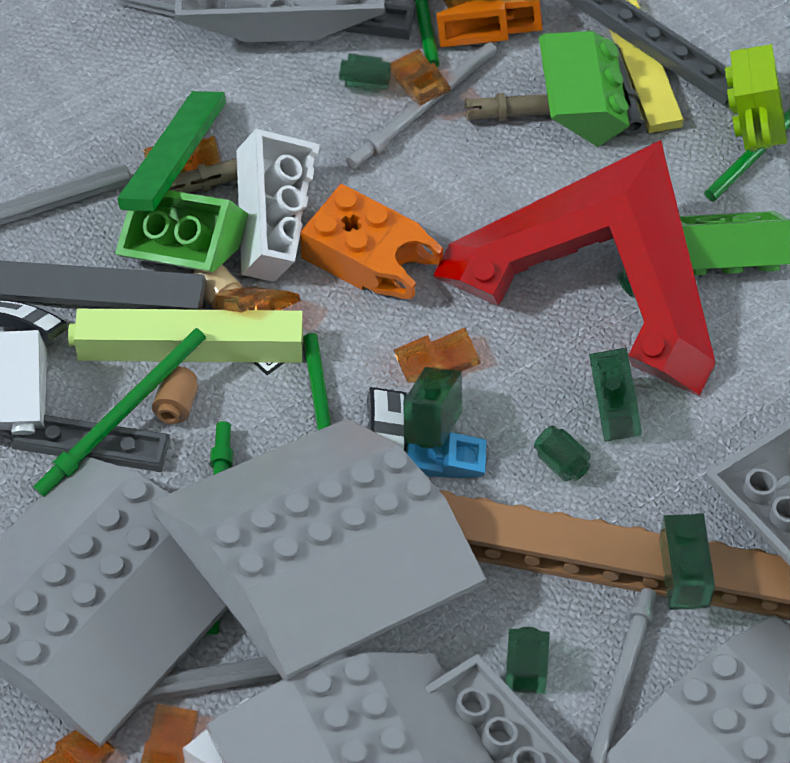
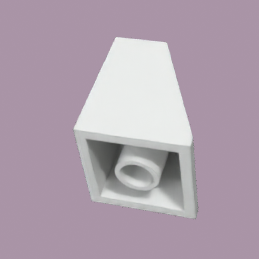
(22, 381)

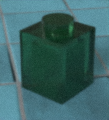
(527, 660)

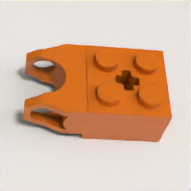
(366, 243)

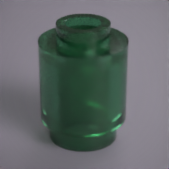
(365, 73)
(562, 453)

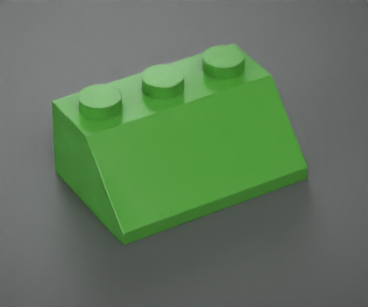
(584, 84)
(184, 232)
(737, 241)

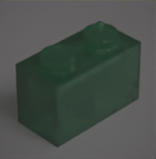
(615, 394)
(432, 407)
(686, 561)

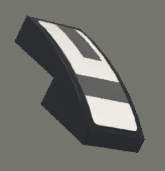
(29, 317)
(386, 414)

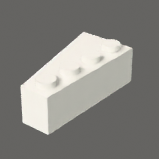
(273, 191)

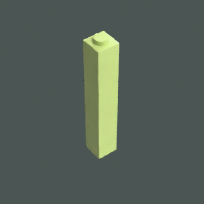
(154, 333)

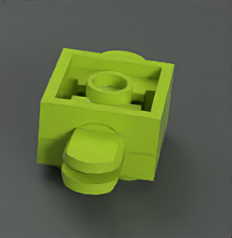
(756, 97)

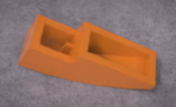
(487, 21)

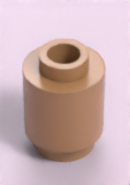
(175, 396)

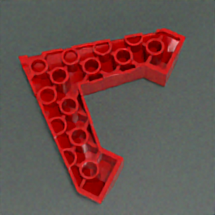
(619, 202)

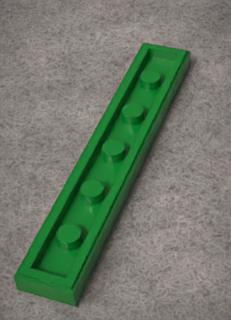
(171, 151)

